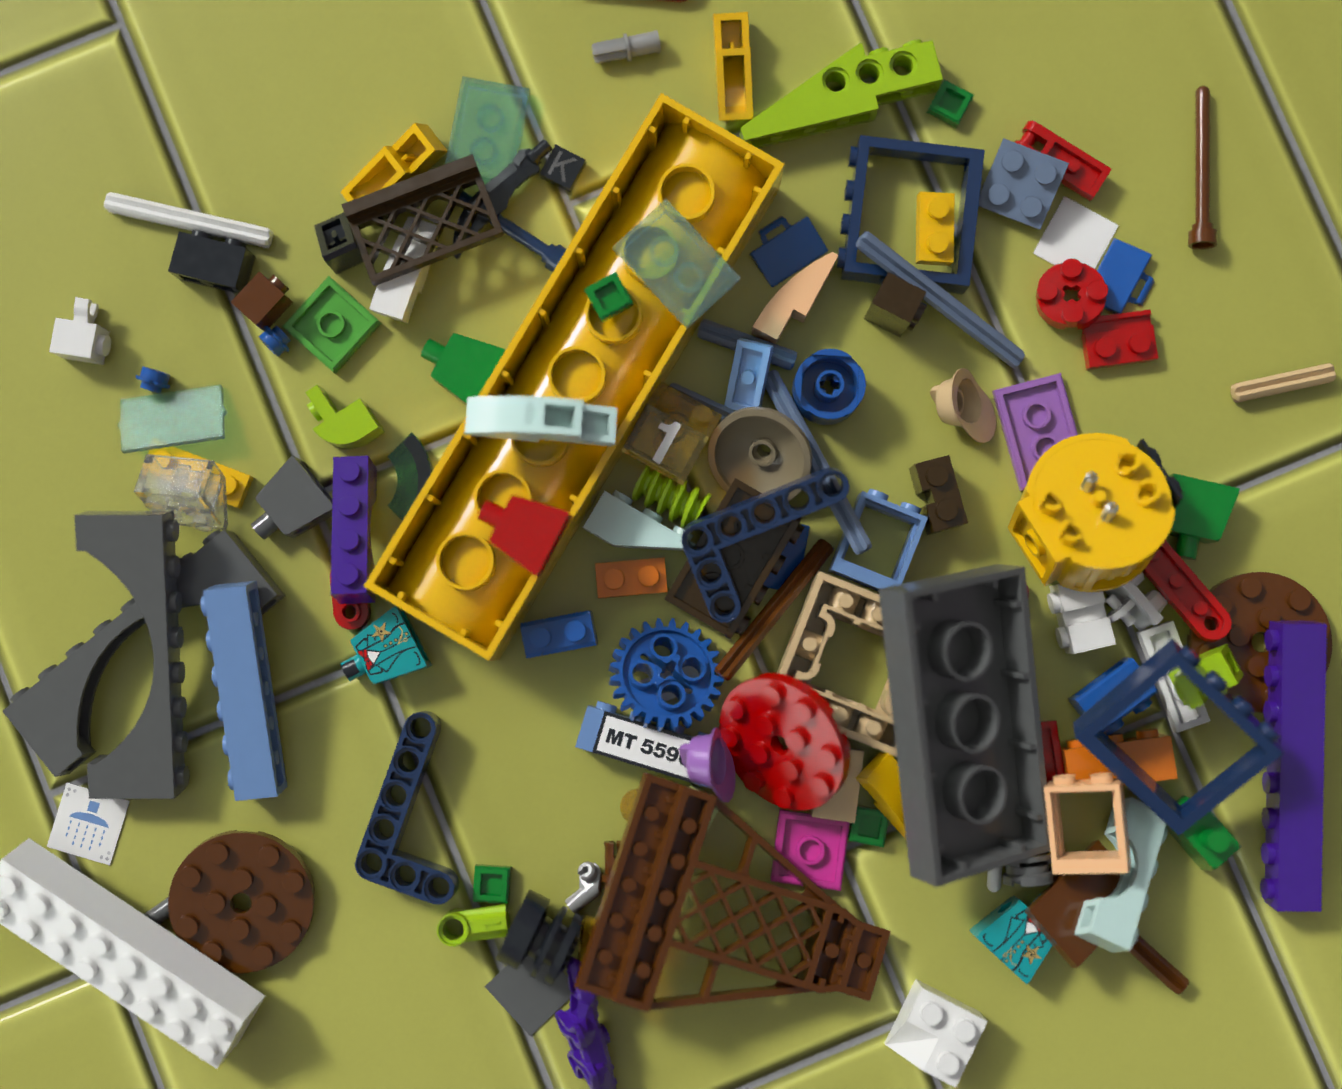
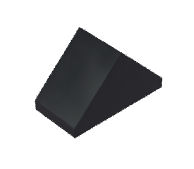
(338, 243)

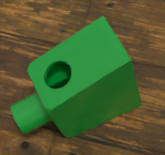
(462, 364)
(1201, 514)
(1206, 841)

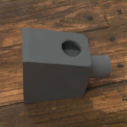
(292, 501)

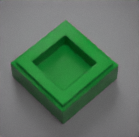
(950, 103)
(608, 297)
(869, 827)
(491, 883)

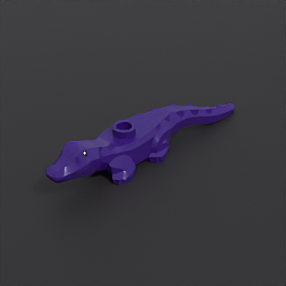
(585, 1035)

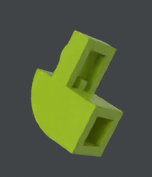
(345, 428)
(1216, 659)

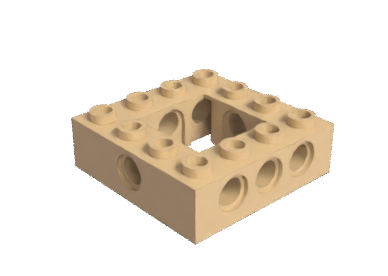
(831, 600)

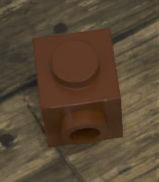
(263, 300)

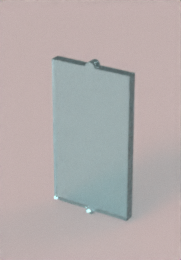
(172, 419)

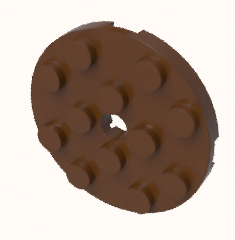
(1251, 603)
(250, 864)

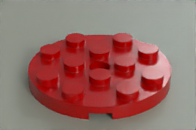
(817, 751)

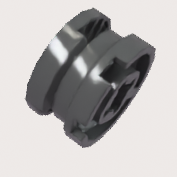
(1029, 871)

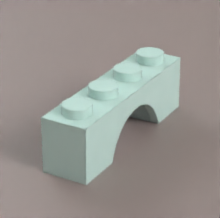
(1114, 919)

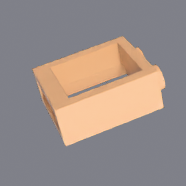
(1086, 861)

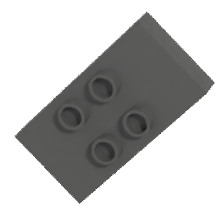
(966, 721)

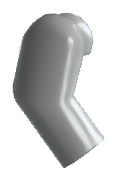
(588, 889)

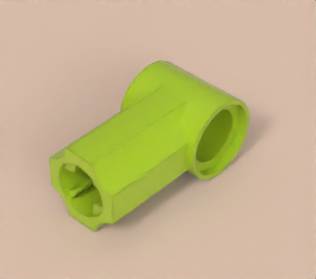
(478, 924)

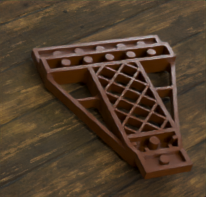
(647, 900)

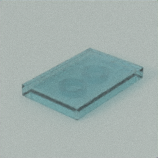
(488, 124)
(676, 263)

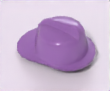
(710, 763)

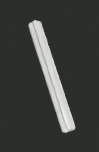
(188, 219)

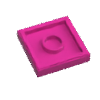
(813, 847)

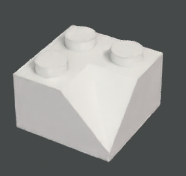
(936, 1032)

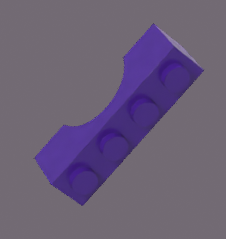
(351, 528)

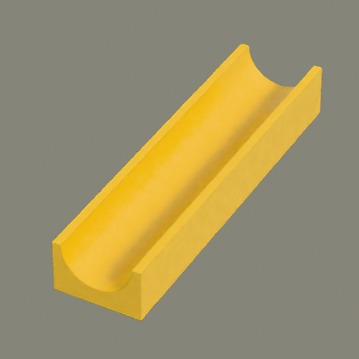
(441, 553)

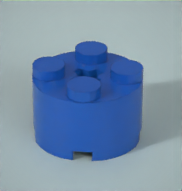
(843, 375)

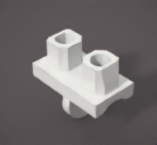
(1134, 607)

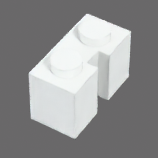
(1080, 619)

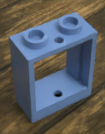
(905, 512)

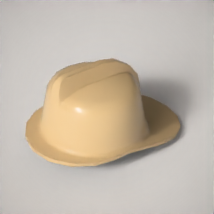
(965, 405)

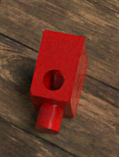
(525, 530)

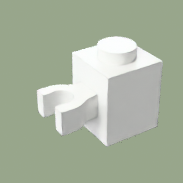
(80, 337)

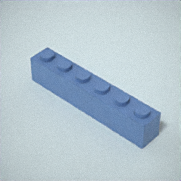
(244, 690)

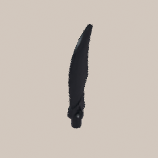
(503, 185)

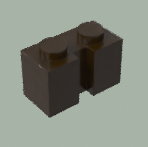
(896, 305)
(942, 494)

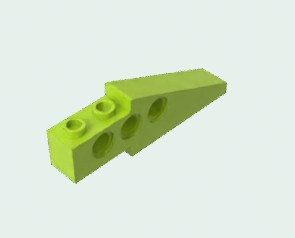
(816, 109)

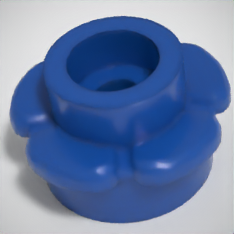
(275, 340)
(153, 379)

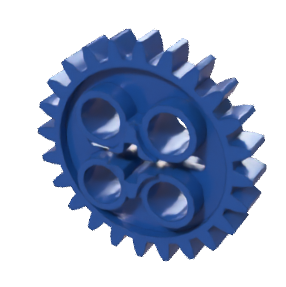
(646, 697)

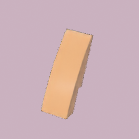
(793, 299)

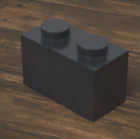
(211, 262)

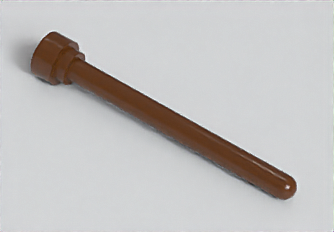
(1203, 232)

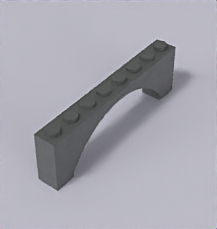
(144, 558)
(58, 708)

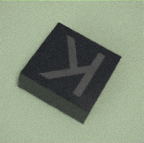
(563, 168)

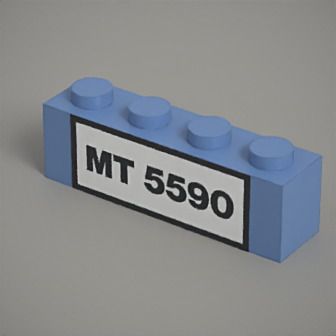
(627, 740)

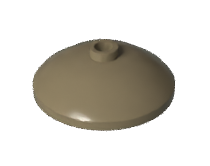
(737, 452)

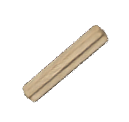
(1283, 382)

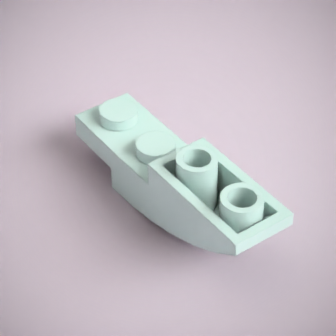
(540, 418)

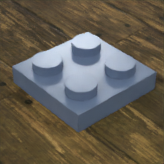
(1022, 183)

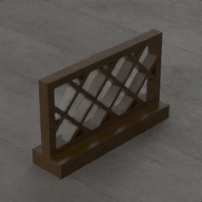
(420, 192)

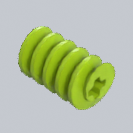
(670, 497)

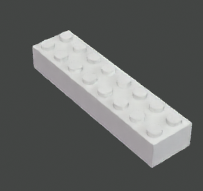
(124, 953)

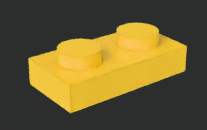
(935, 228)

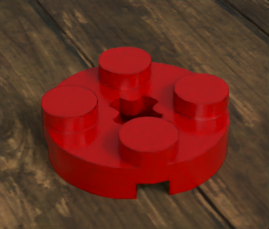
(1071, 276)

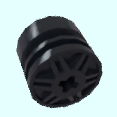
(540, 938)

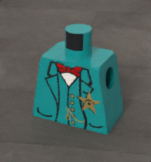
(386, 649)
(1013, 938)

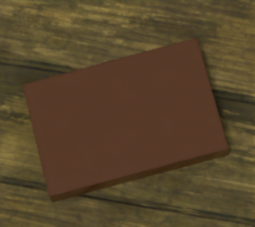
(1060, 907)

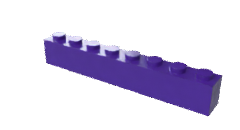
(1296, 778)

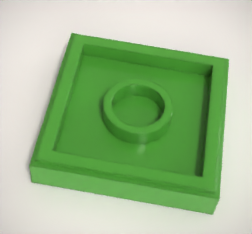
(332, 324)

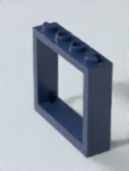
(970, 158)
(1177, 816)

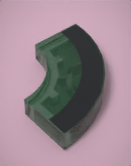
(412, 471)

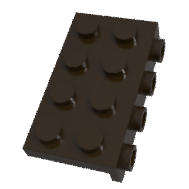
(747, 561)

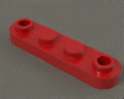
(1187, 594)

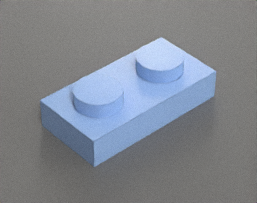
(748, 374)

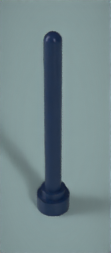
(550, 253)

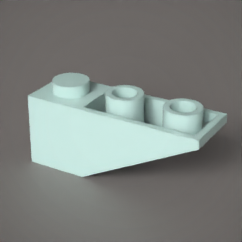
(627, 527)

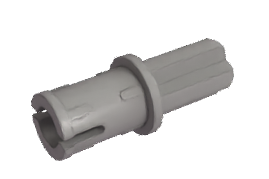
(626, 47)

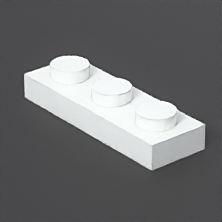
(1178, 715)

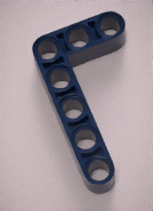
(751, 525)
(399, 815)

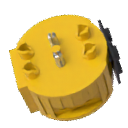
(1095, 512)

